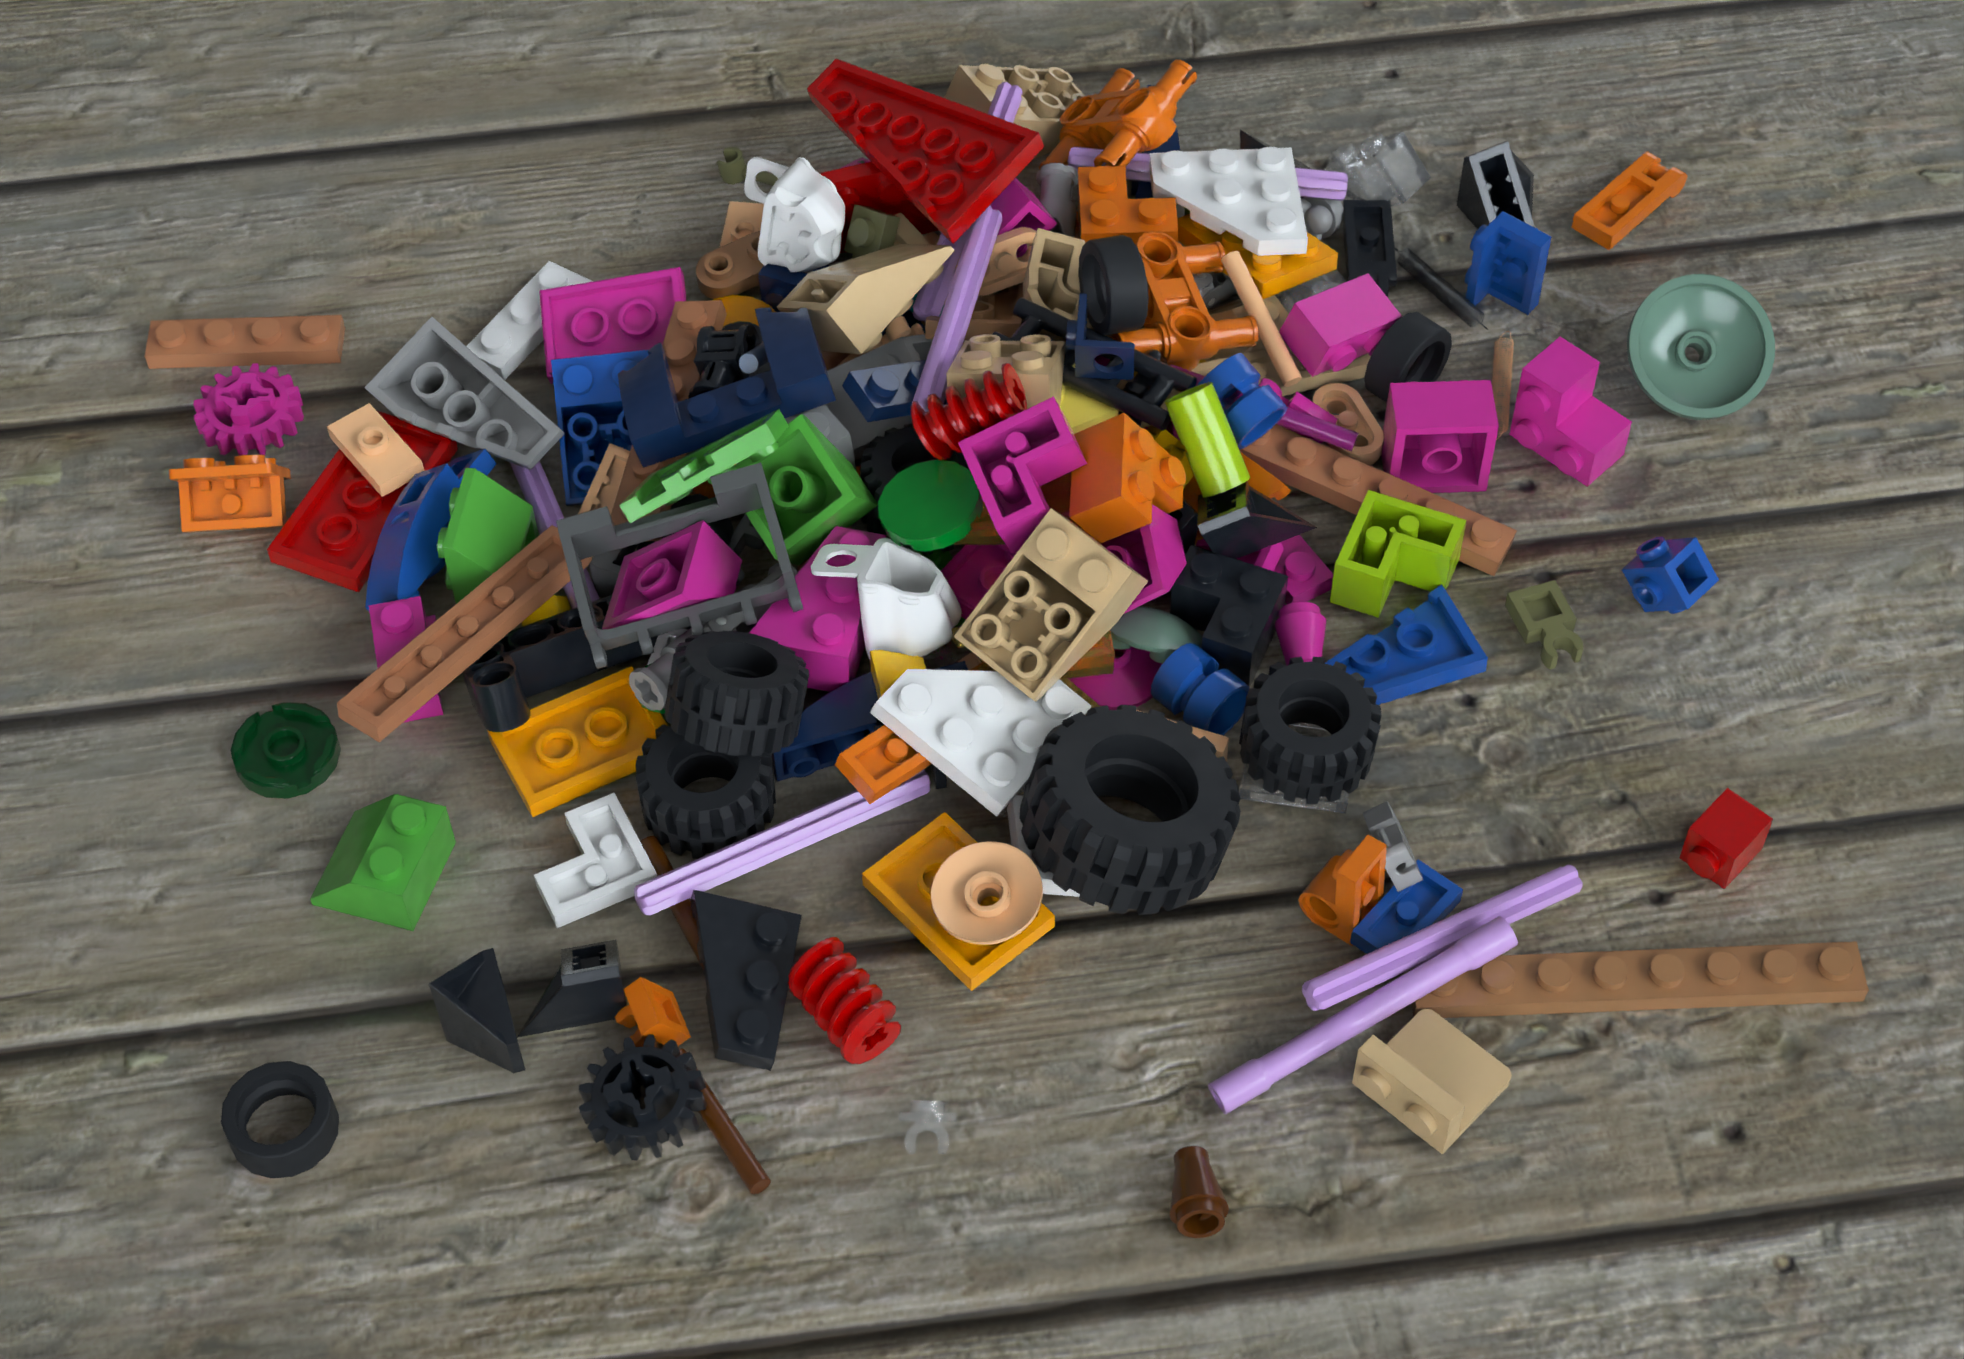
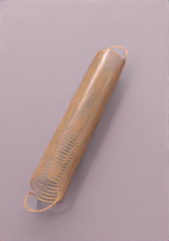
(1508, 373)

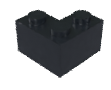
(1232, 606)

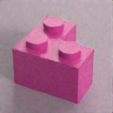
(1561, 416)
(1015, 460)

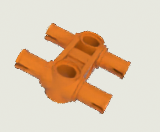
(1123, 117)
(1176, 311)

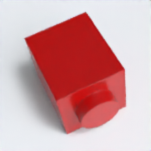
(1725, 838)

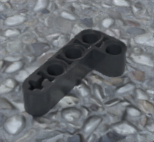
(534, 662)

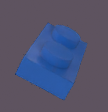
(1407, 910)

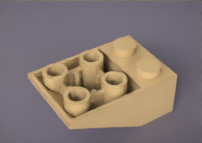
(1044, 95)
(864, 294)
(1049, 606)

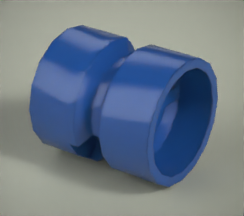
(1255, 410)
(1194, 685)

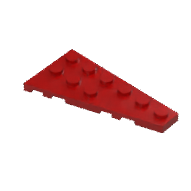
(929, 147)

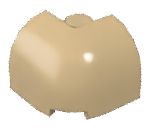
(1053, 275)

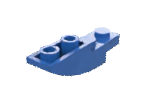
(409, 537)

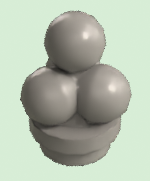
(1322, 216)

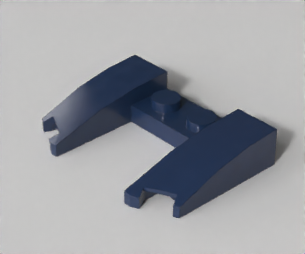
(668, 428)

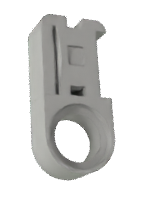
(1399, 856)

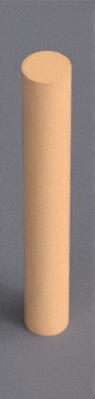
(1267, 329)

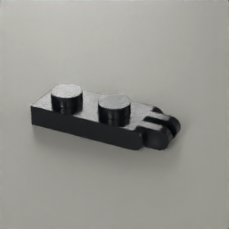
(1370, 241)

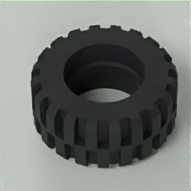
(1119, 857)

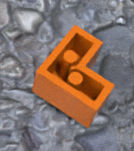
(1109, 213)
(1122, 479)

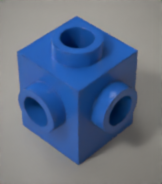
(1669, 574)

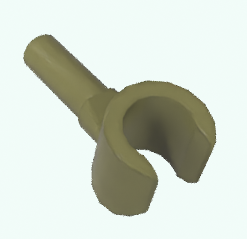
(734, 169)

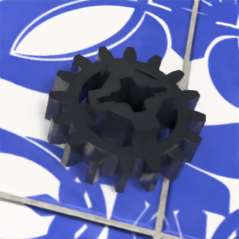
(669, 1100)

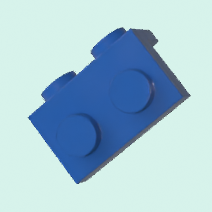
(1508, 263)

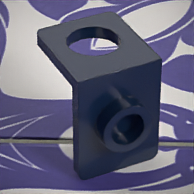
(1089, 349)

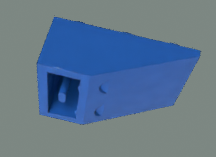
(589, 415)

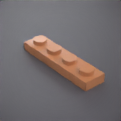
(245, 341)

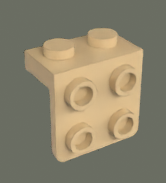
(1430, 1078)

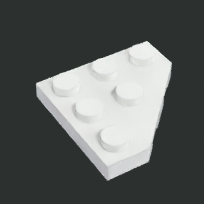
(1237, 192)
(975, 726)

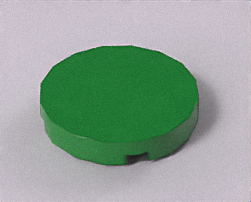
(930, 505)

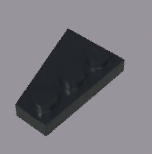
(746, 973)

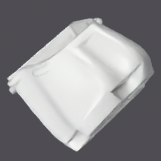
(799, 215)
(901, 596)

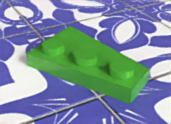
(718, 457)

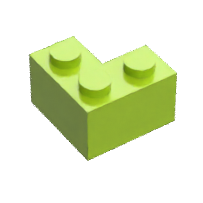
(1391, 544)

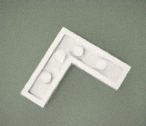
(518, 326)

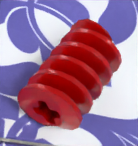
(964, 416)
(844, 1001)

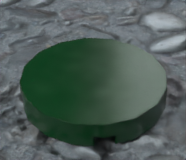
(285, 750)

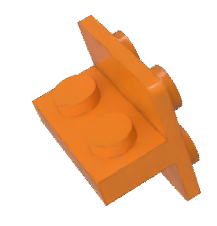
(231, 495)

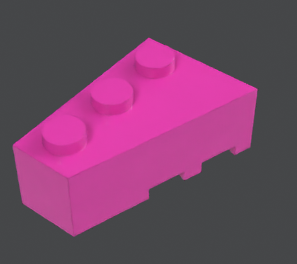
(830, 626)

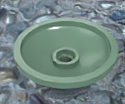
(1725, 330)

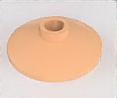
(983, 872)

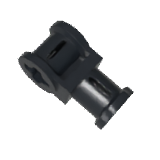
(719, 356)

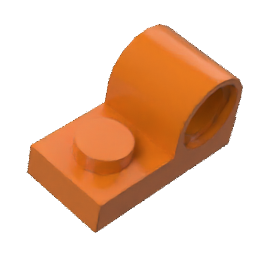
(1346, 888)

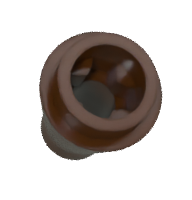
(1196, 1197)

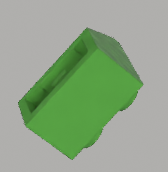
(483, 531)

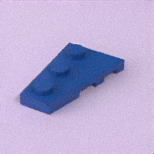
(1416, 651)

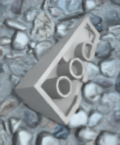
(458, 396)

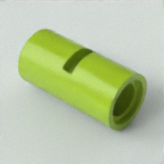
(1207, 439)

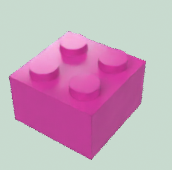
(1441, 434)

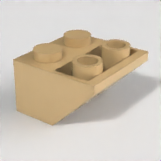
(1034, 358)

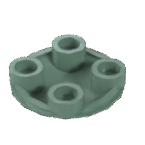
(1154, 632)

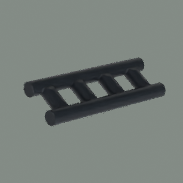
(1105, 390)

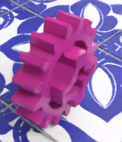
(248, 410)

